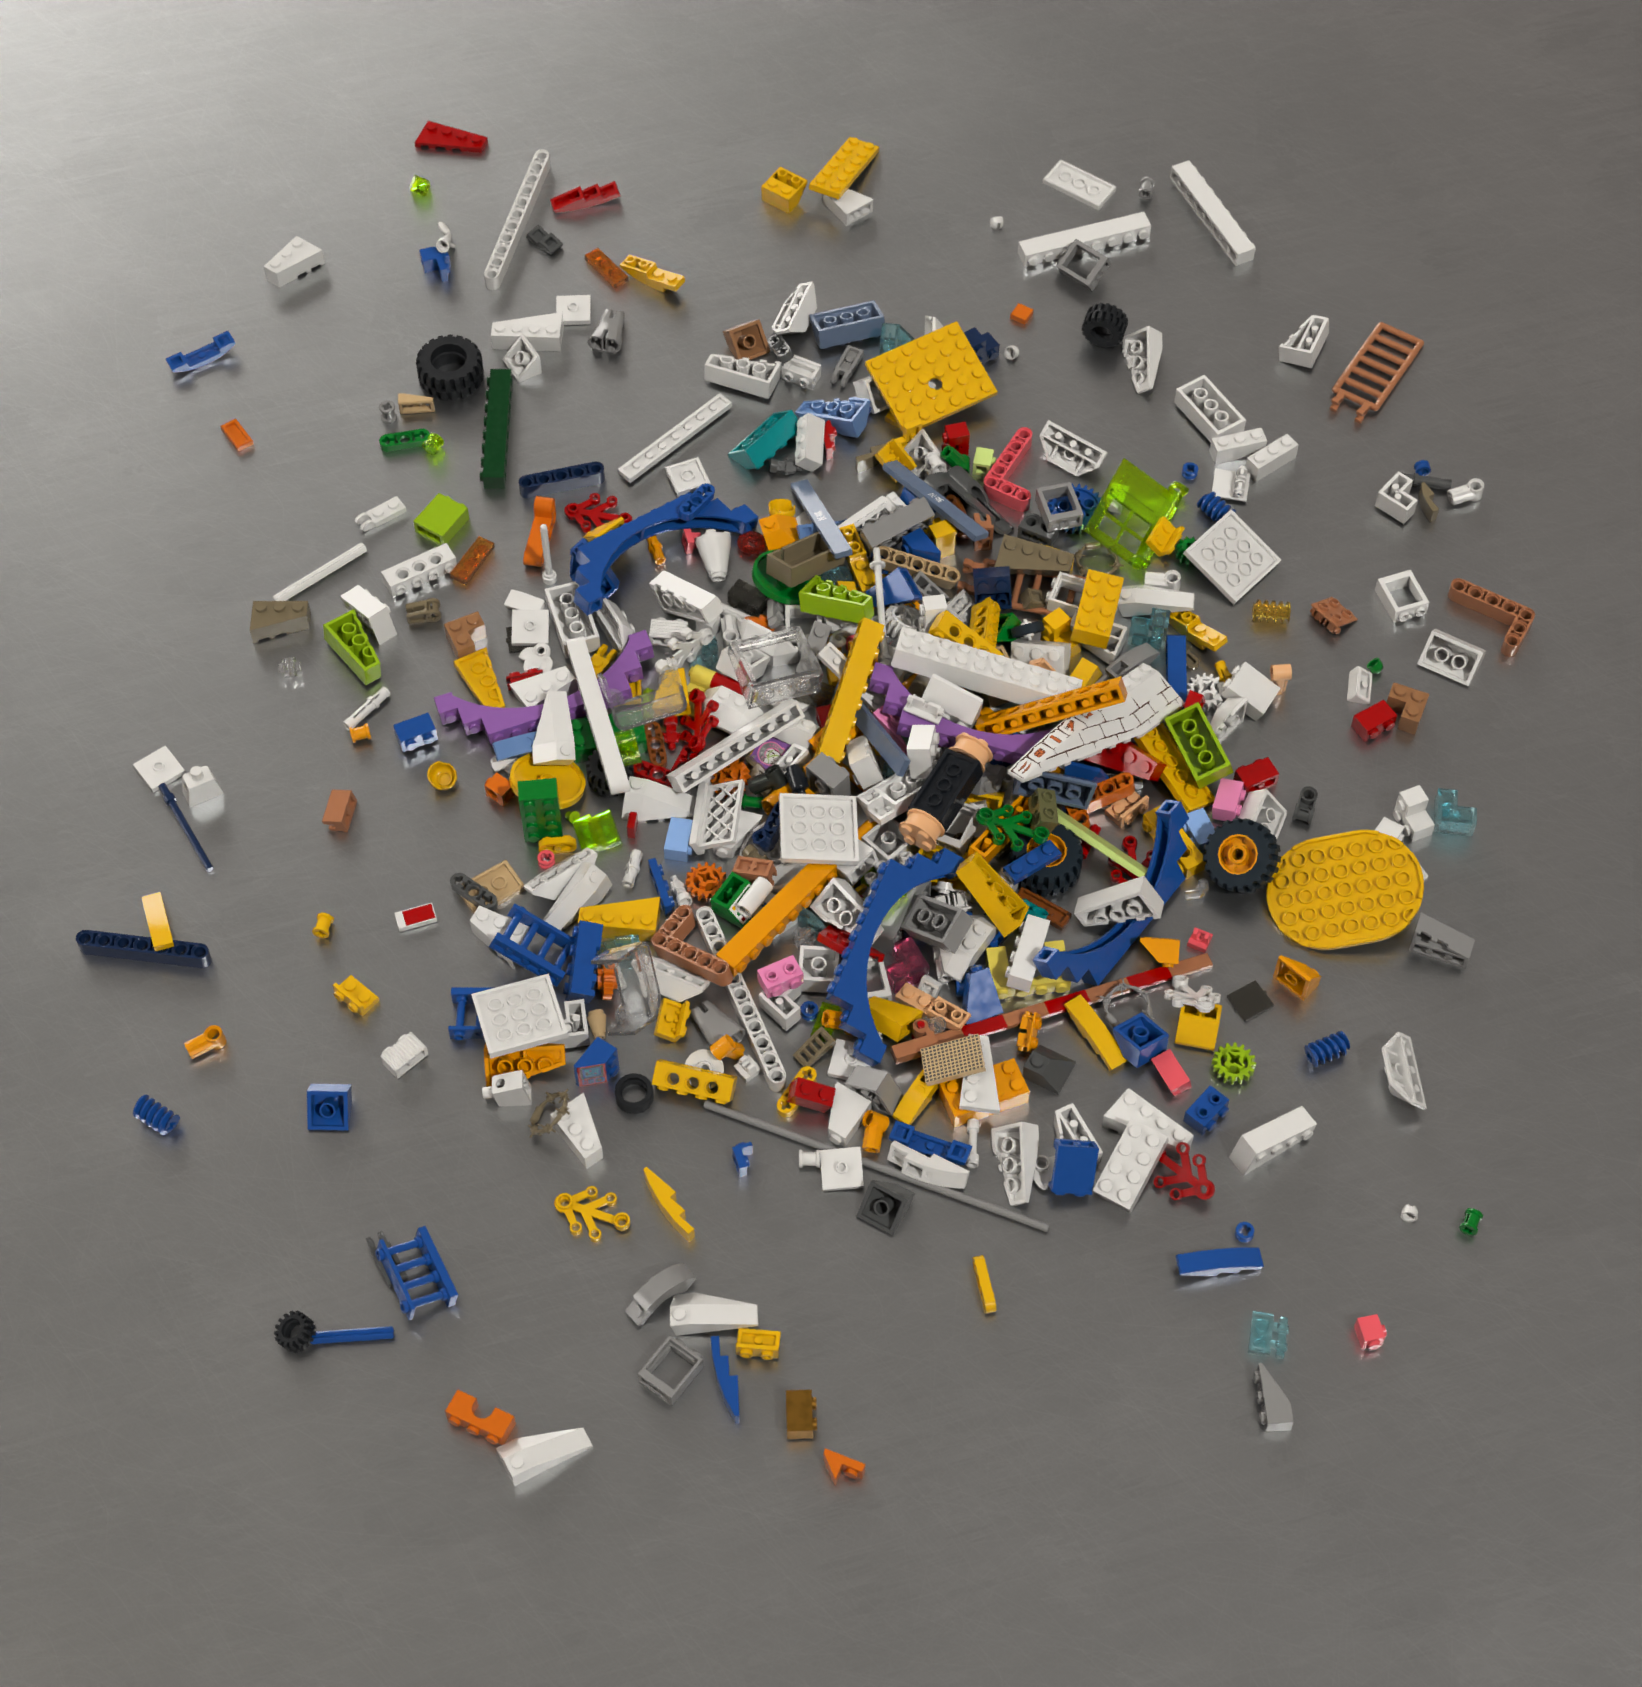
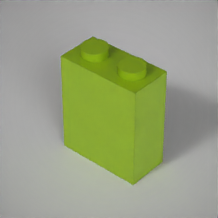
(441, 519)

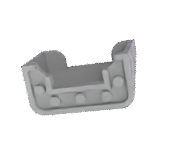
(895, 917)

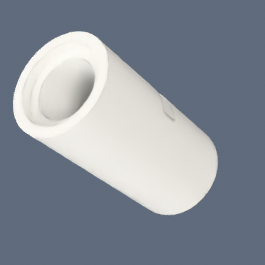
(754, 897)

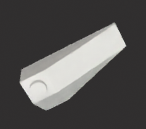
(656, 801)

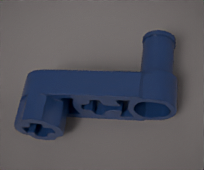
(768, 836)

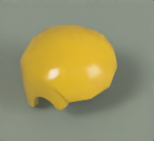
(781, 507)
(442, 775)

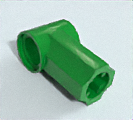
(954, 458)

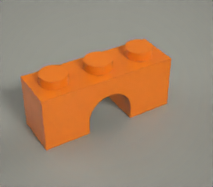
(494, 1427)

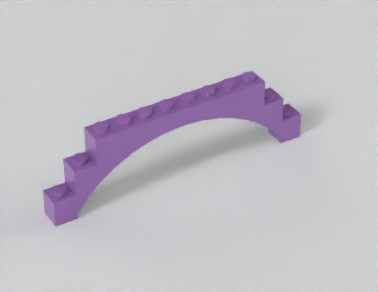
(511, 722)
(1003, 746)

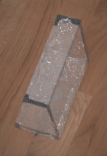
(780, 688)

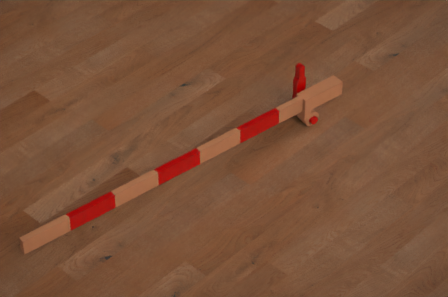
(924, 1037)

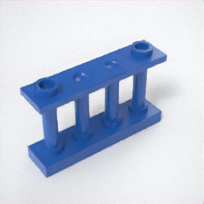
(526, 958)
(462, 997)
(429, 1258)

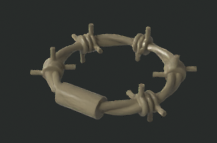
(1094, 545)
(539, 1109)

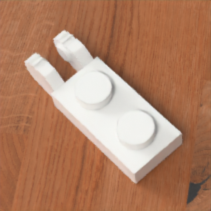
(380, 514)

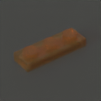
(606, 268)
(472, 560)

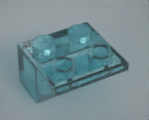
(893, 336)

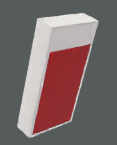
(415, 917)

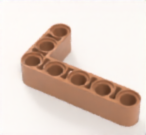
(1496, 607)
(670, 946)

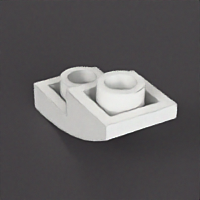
(522, 601)

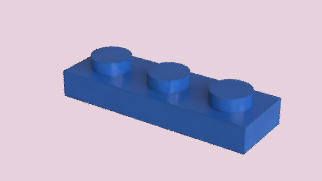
(1032, 862)
(661, 886)

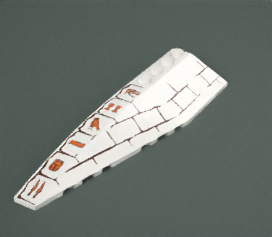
(1085, 735)

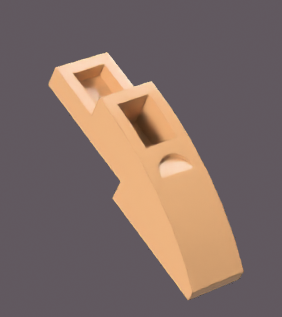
(931, 1007)

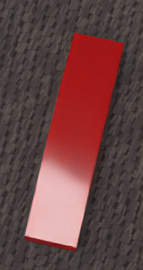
(581, 199)

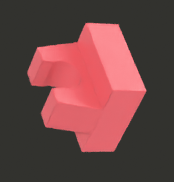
(688, 540)
(1199, 940)

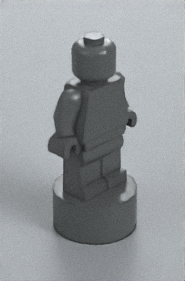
(788, 467)

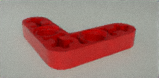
(652, 769)

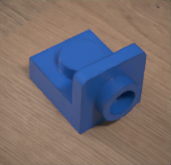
(740, 1157)

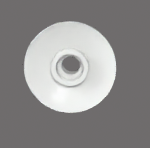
(704, 1057)

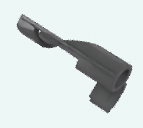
(959, 481)

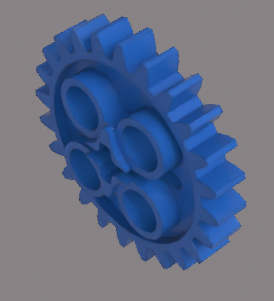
(1087, 501)

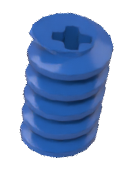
(1213, 506)
(1326, 1048)
(155, 1115)

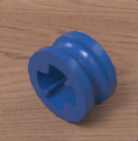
(1422, 467)
(1189, 475)
(806, 1016)
(1244, 1225)

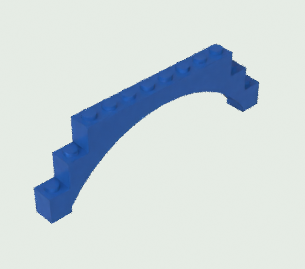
(600, 554)
(1164, 874)
(850, 981)

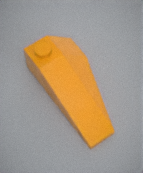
(531, 1061)

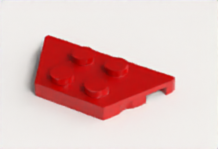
(838, 940)

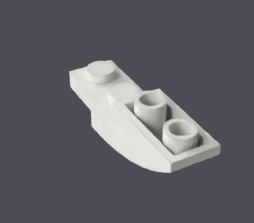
(929, 1170)

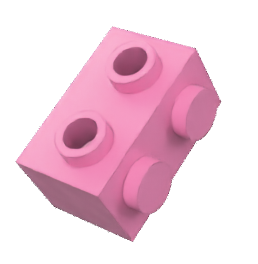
(1228, 800)
(780, 976)

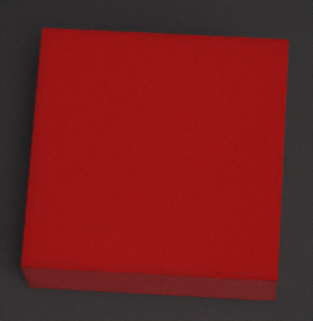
(632, 825)

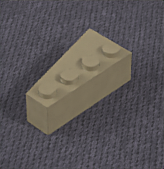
(1032, 558)

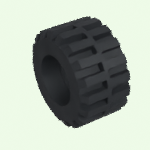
(1104, 325)
(595, 776)

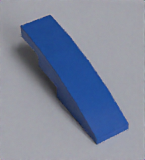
(1219, 1261)
(727, 1384)

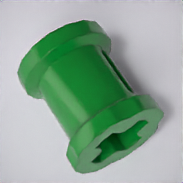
(1471, 1222)

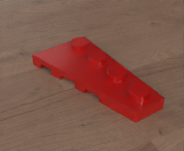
(440, 135)

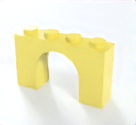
(997, 962)

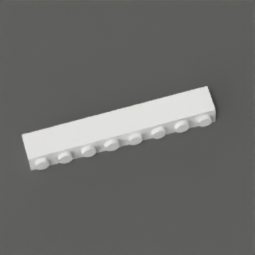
(1212, 213)
(1096, 235)
(735, 746)

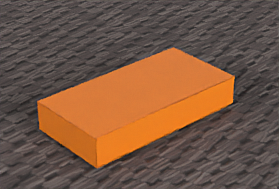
(237, 435)

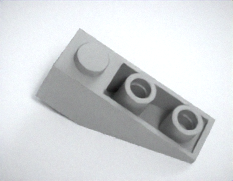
(1275, 1405)

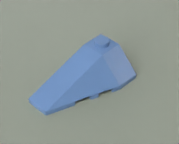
(847, 416)

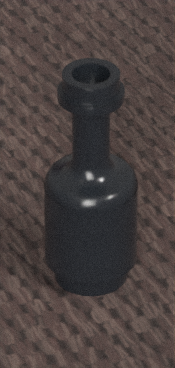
(797, 779)

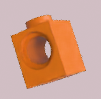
(499, 789)

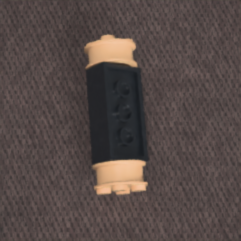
(945, 791)

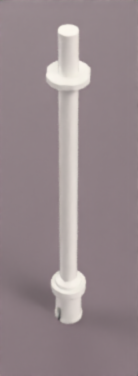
(877, 565)

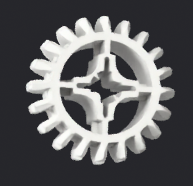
(899, 616)

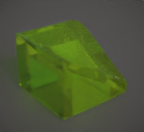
(419, 185)

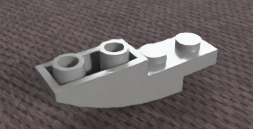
(1129, 661)

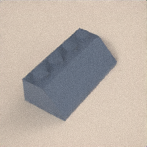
(847, 324)
(1068, 789)

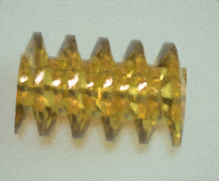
(1271, 611)

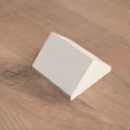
(523, 360)
(918, 450)

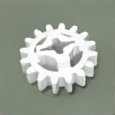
(1208, 687)

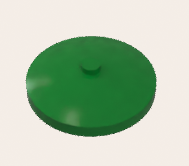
(772, 587)

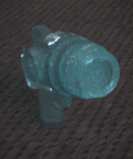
(708, 655)

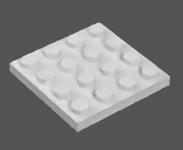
(1232, 556)
(818, 829)
(519, 1016)

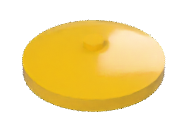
(569, 778)

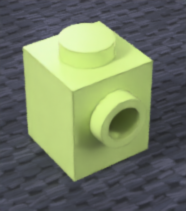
(983, 461)

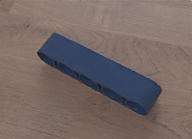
(561, 479)

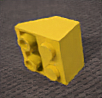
(783, 190)
(1198, 1028)

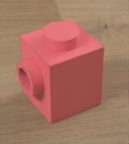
(1370, 1332)

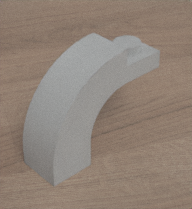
(655, 1291)

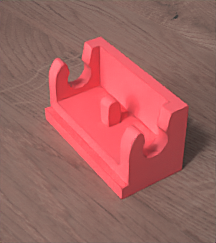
(1171, 1072)

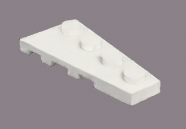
(980, 1089)

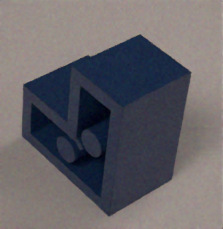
(984, 345)

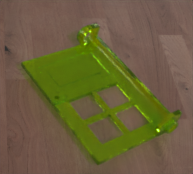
(1143, 498)

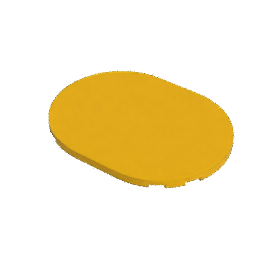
(1345, 890)

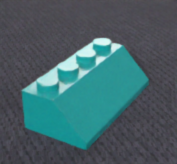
(765, 440)

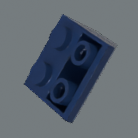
(993, 583)

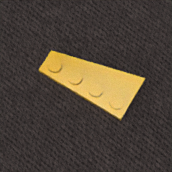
(480, 678)

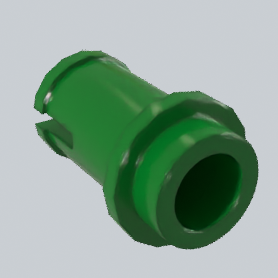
(752, 802)

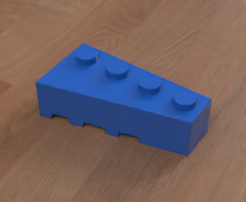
(581, 971)

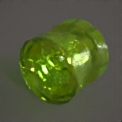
(433, 444)

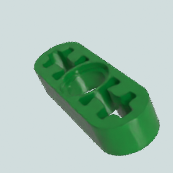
(392, 446)

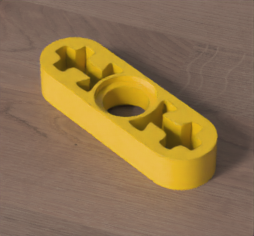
(783, 1099)
(984, 1284)

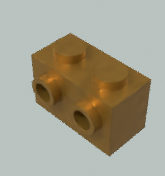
(799, 1414)

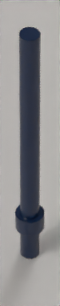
(171, 800)

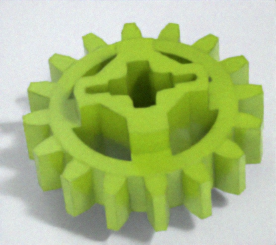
(1234, 1065)

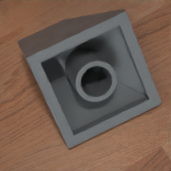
(1048, 1069)
(885, 1205)

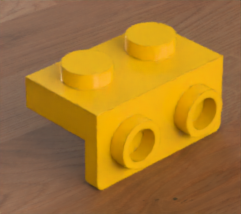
(894, 451)
(672, 1020)
(758, 1343)

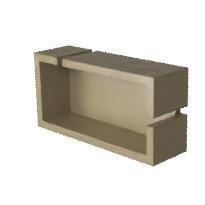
(801, 560)

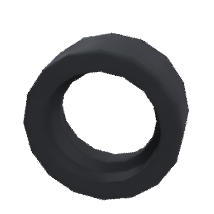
(634, 1107)

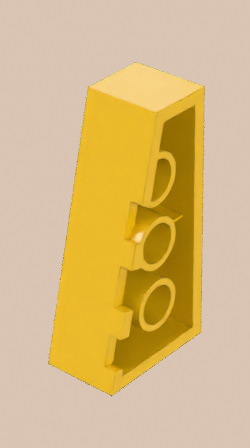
(992, 893)
(625, 917)

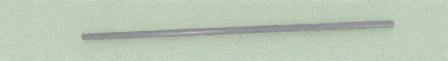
(878, 1167)

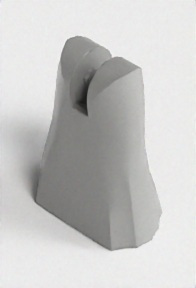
(608, 332)
(715, 1023)

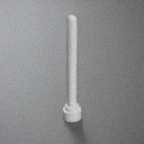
(549, 575)

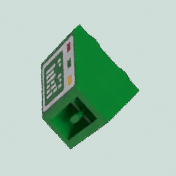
(728, 896)

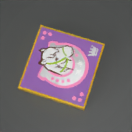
(770, 752)

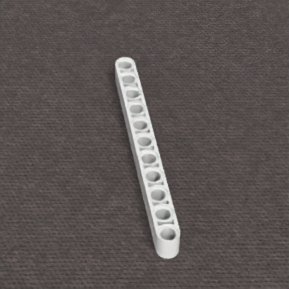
(517, 220)
(597, 716)
(744, 1005)

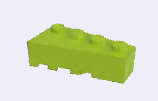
(835, 601)
(353, 646)

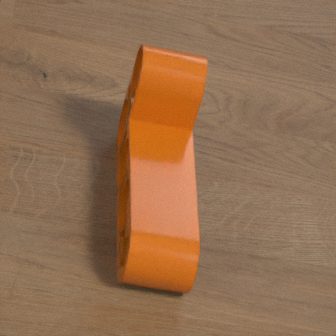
(544, 514)
(1103, 799)

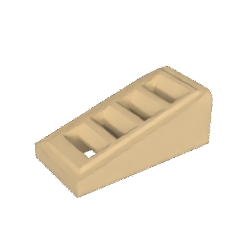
(415, 404)

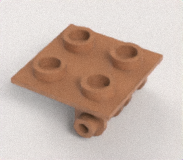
(1332, 614)

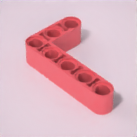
(996, 481)

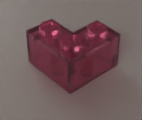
(909, 966)

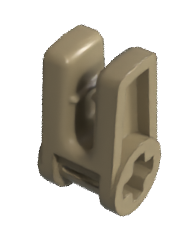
(423, 612)

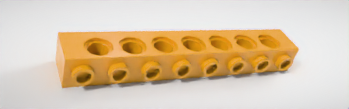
(1054, 708)

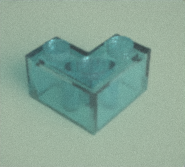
(1150, 630)
(1450, 817)

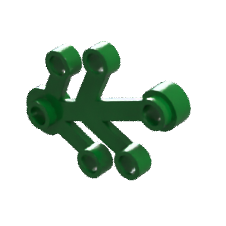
(989, 818)

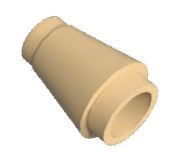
(597, 1023)

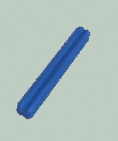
(351, 1335)

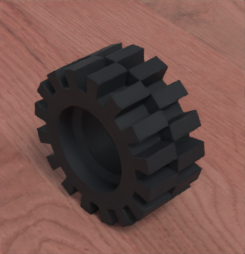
(303, 1336)

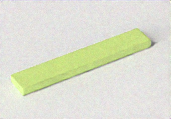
(1101, 844)

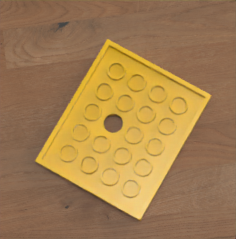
(941, 355)

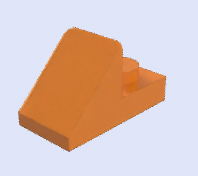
(839, 1463)

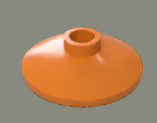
(761, 620)

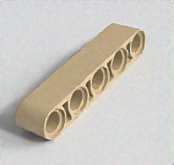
(908, 561)

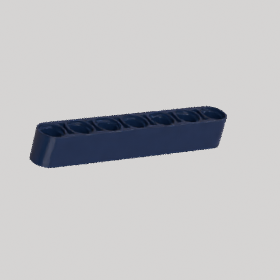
(137, 943)

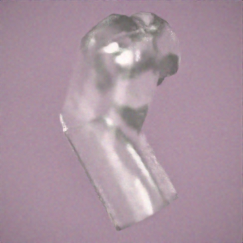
(1199, 892)

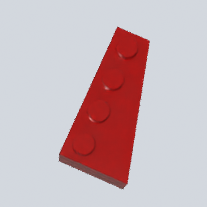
(1130, 759)

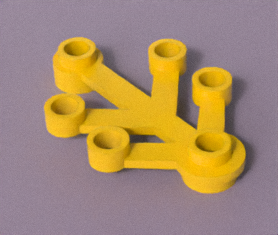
(590, 1210)

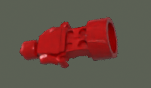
(671, 737)

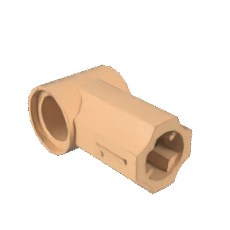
(1280, 675)

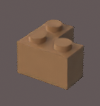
(464, 632)
(1409, 704)

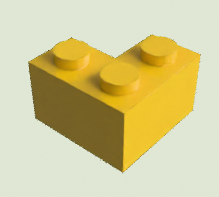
(943, 536)
(1057, 629)

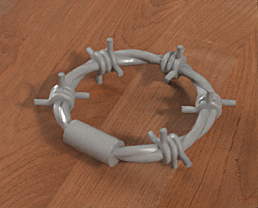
(1122, 986)

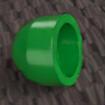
(1375, 666)

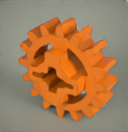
(734, 771)
(705, 880)
(606, 982)

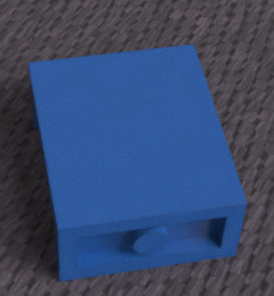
(1074, 1167)

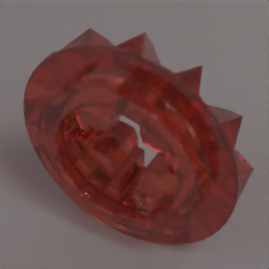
(753, 537)

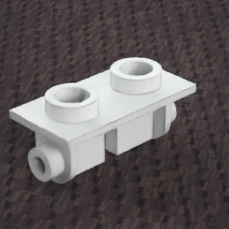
(927, 711)

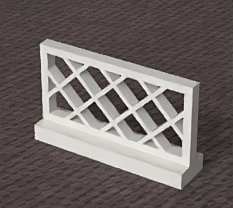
(867, 514)
(703, 816)

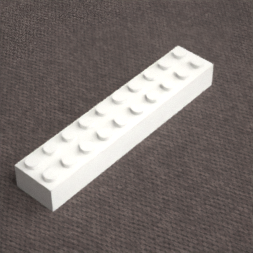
(978, 669)

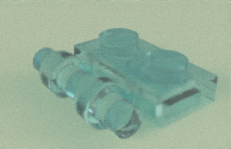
(1261, 1335)

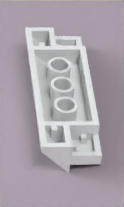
(890, 797)

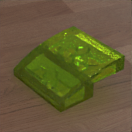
(628, 747)
(597, 831)

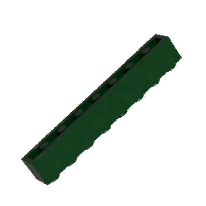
(497, 429)

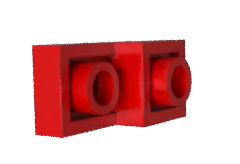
(829, 440)

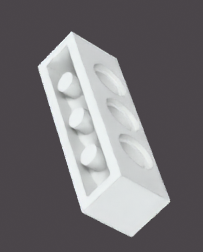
(419, 570)

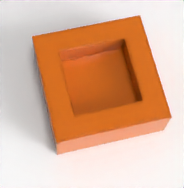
(1021, 313)

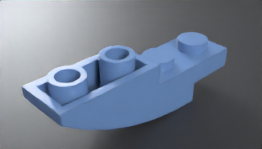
(514, 746)

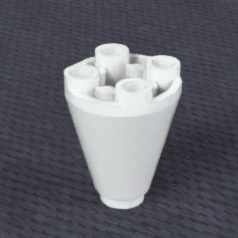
(715, 552)

